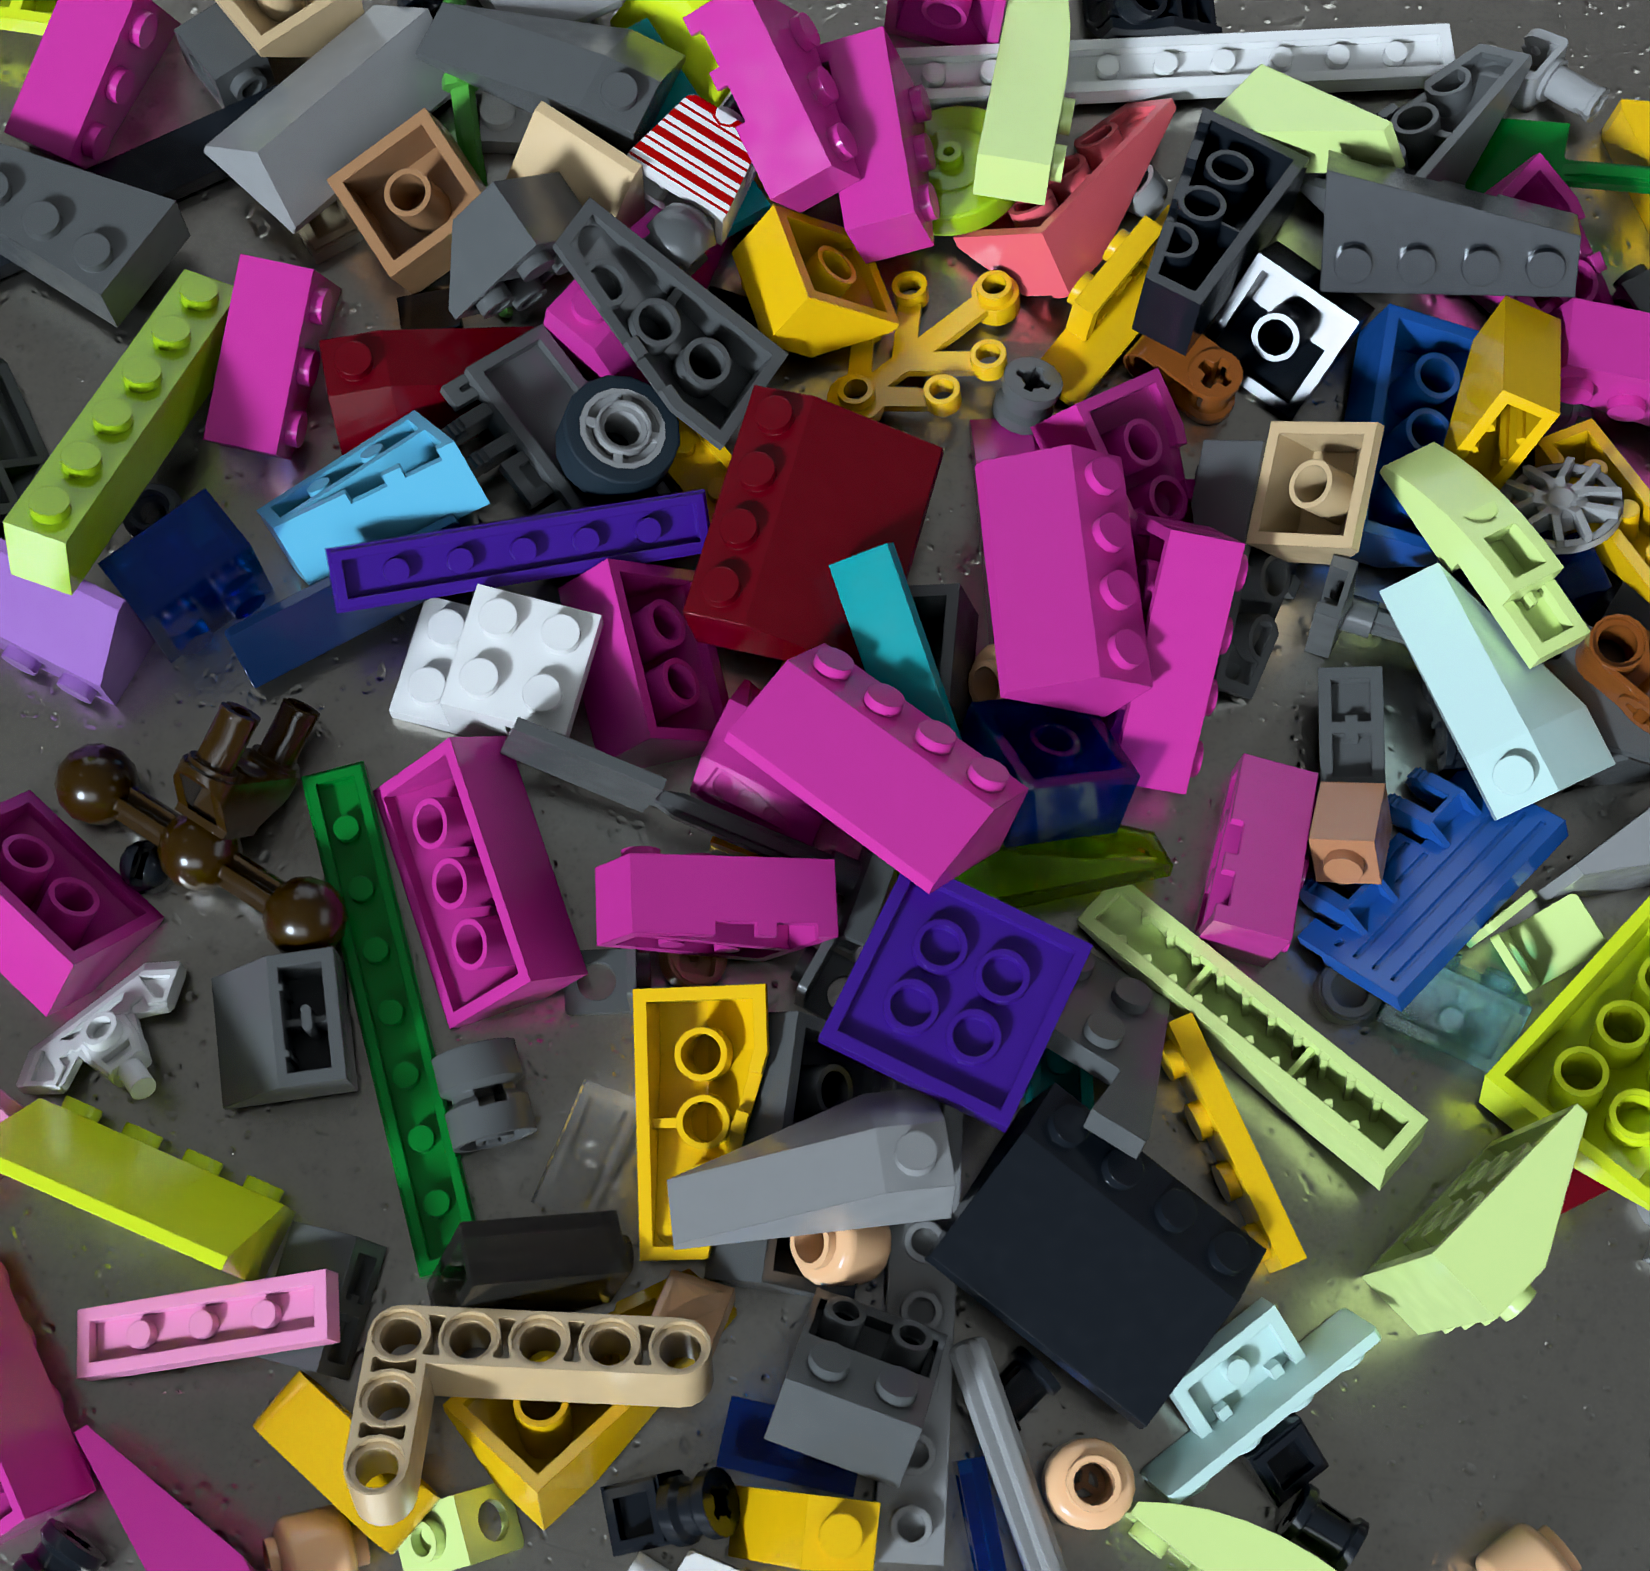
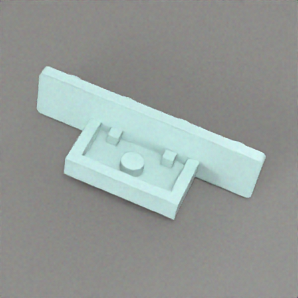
(1246, 1386)

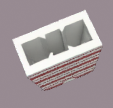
(698, 161)

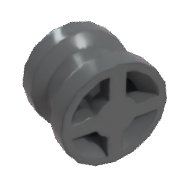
(1026, 394)

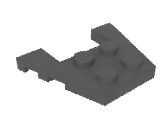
(1117, 1035)

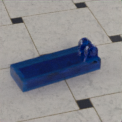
(979, 1514)

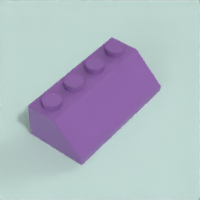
(81, 638)

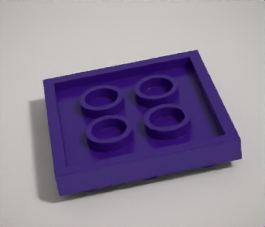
(956, 997)

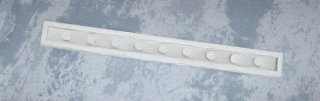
(1201, 63)

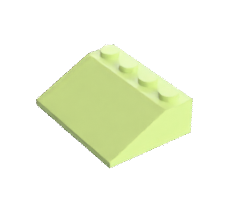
(1484, 1233)

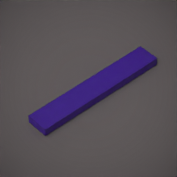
(516, 550)

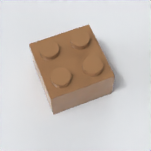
(407, 196)

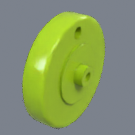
(955, 141)

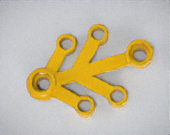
(924, 353)

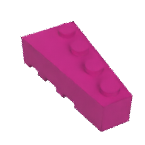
(1605, 358)

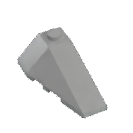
(840, 1170)

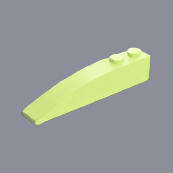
(1027, 104)
(1259, 1036)

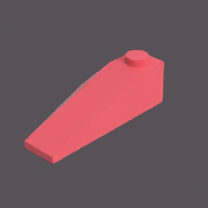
(1057, 243)

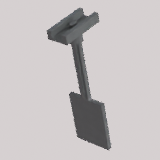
(1361, 616)
(859, 881)

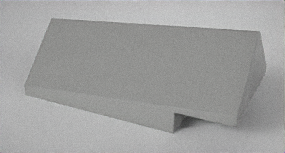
(330, 113)

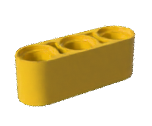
(312, 1435)

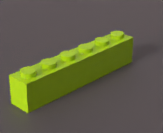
(119, 437)

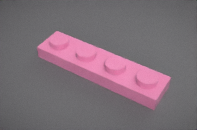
(208, 1325)

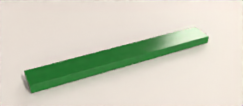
(390, 1010)

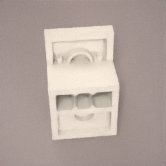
(496, 662)

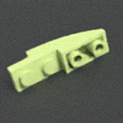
(1494, 545)
(1215, 1540)

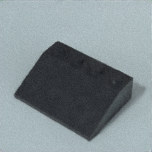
(1095, 1256)

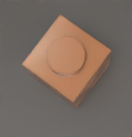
(1350, 832)

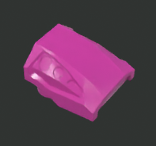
(743, 788)

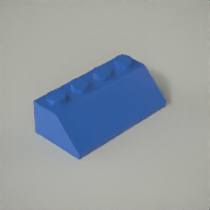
(1409, 382)

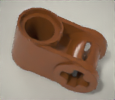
(1191, 376)
(1623, 682)

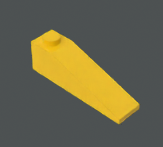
(1629, 547)

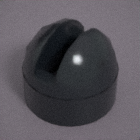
(153, 877)

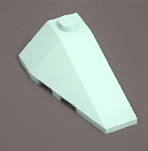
(1510, 722)

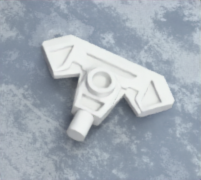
(107, 1035)

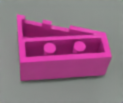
(784, 96)
(886, 113)

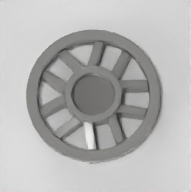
(1568, 506)

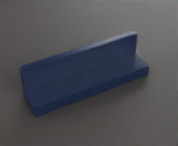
(306, 627)

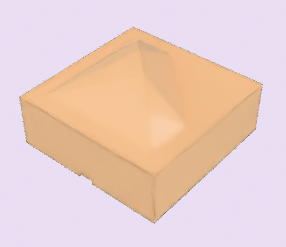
(697, 1300)

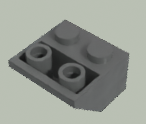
(506, 244)
(284, 1029)
(857, 1388)

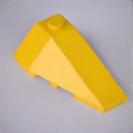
(694, 1090)
(549, 1450)

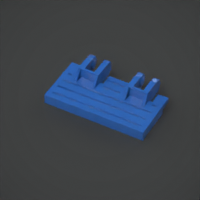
(1430, 892)

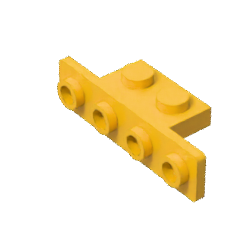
(1104, 312)

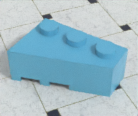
(373, 492)

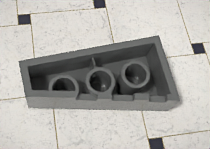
(85, 232)

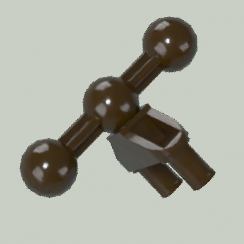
(221, 797)

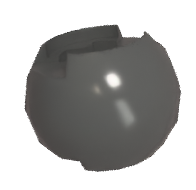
(682, 235)

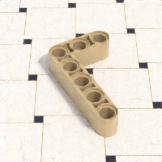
(502, 1373)

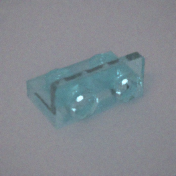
(1464, 1014)

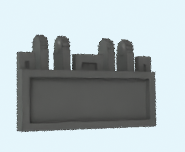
(522, 404)

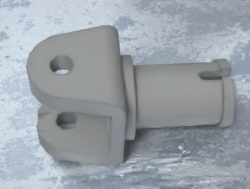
(1555, 80)

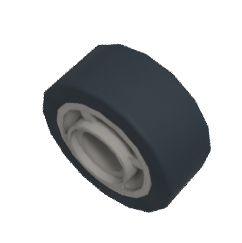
(610, 469)

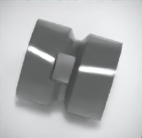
(480, 1072)

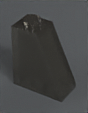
(534, 1263)

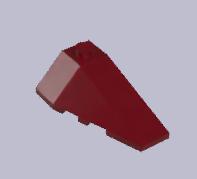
(392, 372)

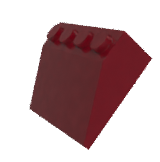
(796, 497)

